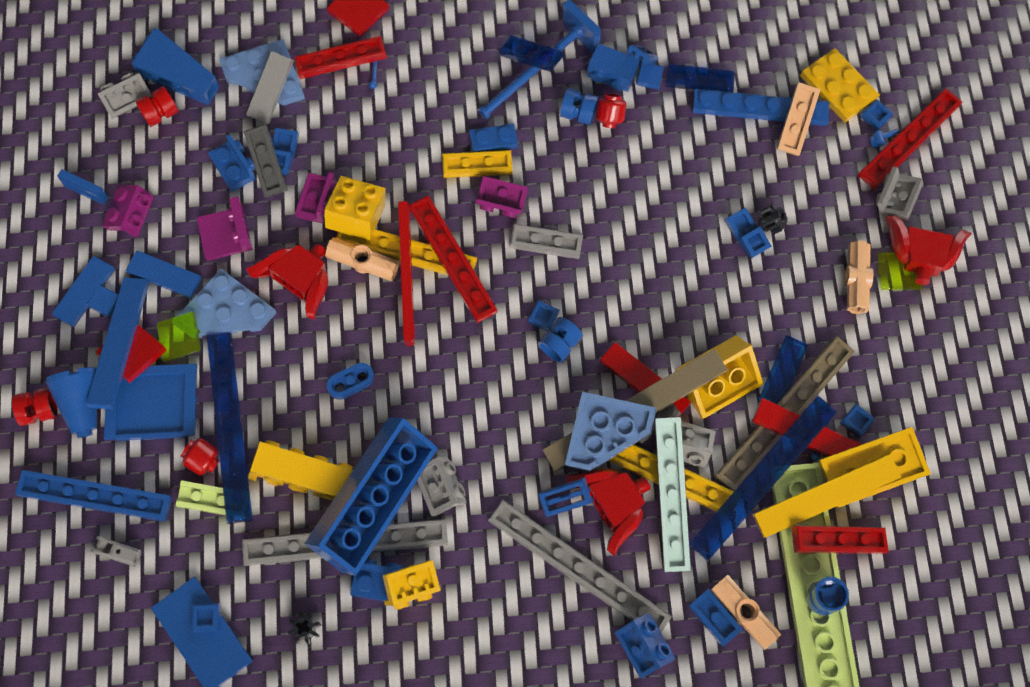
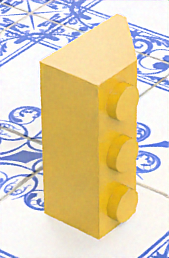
(738, 381)

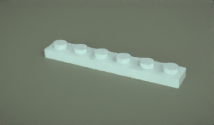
(672, 494)

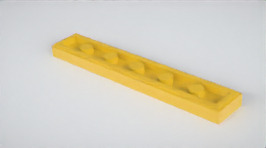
(389, 246)
(697, 487)
(826, 495)

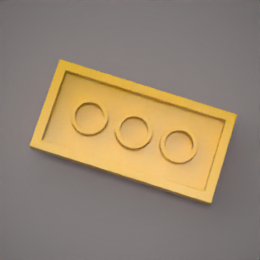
(901, 445)

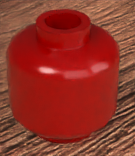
(611, 110)
(200, 456)

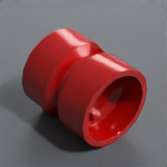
(157, 106)
(30, 407)

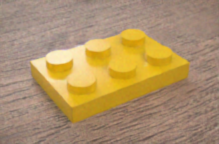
(840, 85)

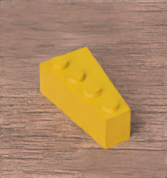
(298, 470)

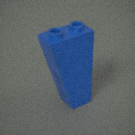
(173, 68)

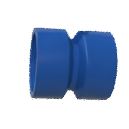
(586, 110)
(560, 339)
(827, 596)

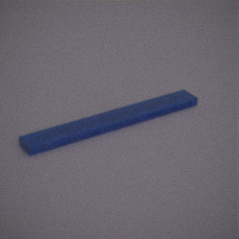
(229, 429)
(762, 478)

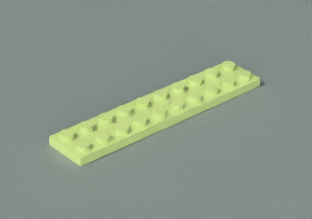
(821, 639)

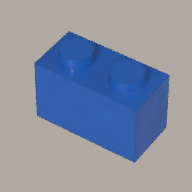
(612, 68)

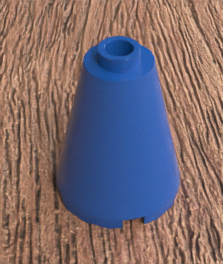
(70, 395)

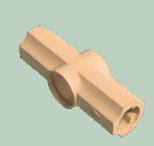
(349, 253)
(858, 277)
(758, 625)

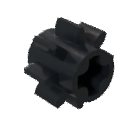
(772, 219)
(304, 620)

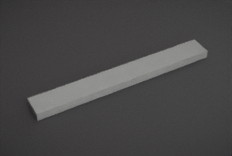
(395, 537)
(575, 565)

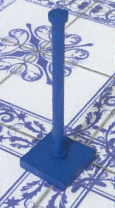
(579, 27)

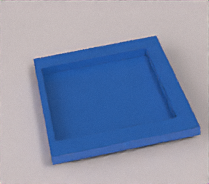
(155, 405)

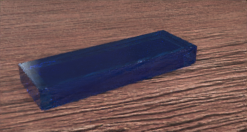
(531, 53)
(699, 78)
(783, 369)

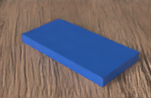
(212, 654)

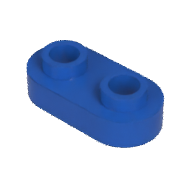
(350, 381)

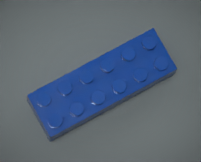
(371, 496)

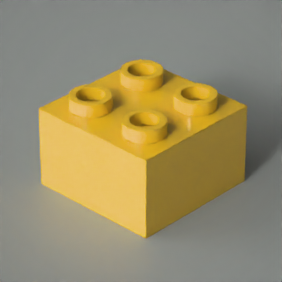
(355, 207)

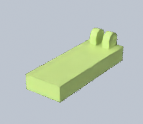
(201, 498)

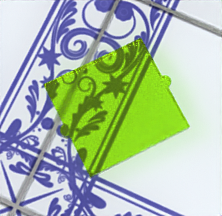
(893, 274)
(179, 336)

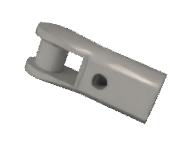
(118, 552)

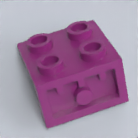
(225, 232)

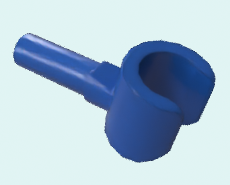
(877, 139)

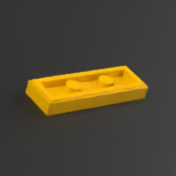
(477, 164)

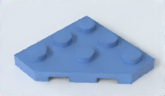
(247, 67)
(228, 307)
(605, 429)

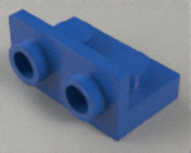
(232, 165)
(370, 582)
(645, 645)

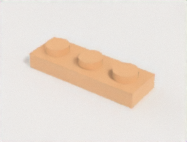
(798, 119)

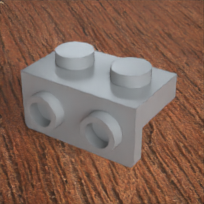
(898, 195)

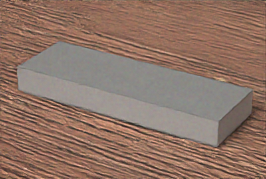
(270, 87)
(546, 241)

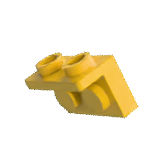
(411, 583)

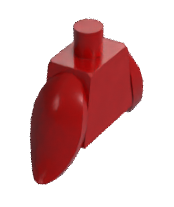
(924, 250)
(297, 271)
(616, 501)

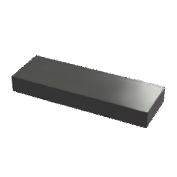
(265, 161)

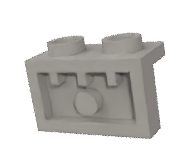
(122, 96)
(696, 444)
(441, 486)

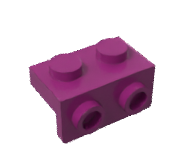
(502, 196)
(315, 197)
(128, 209)

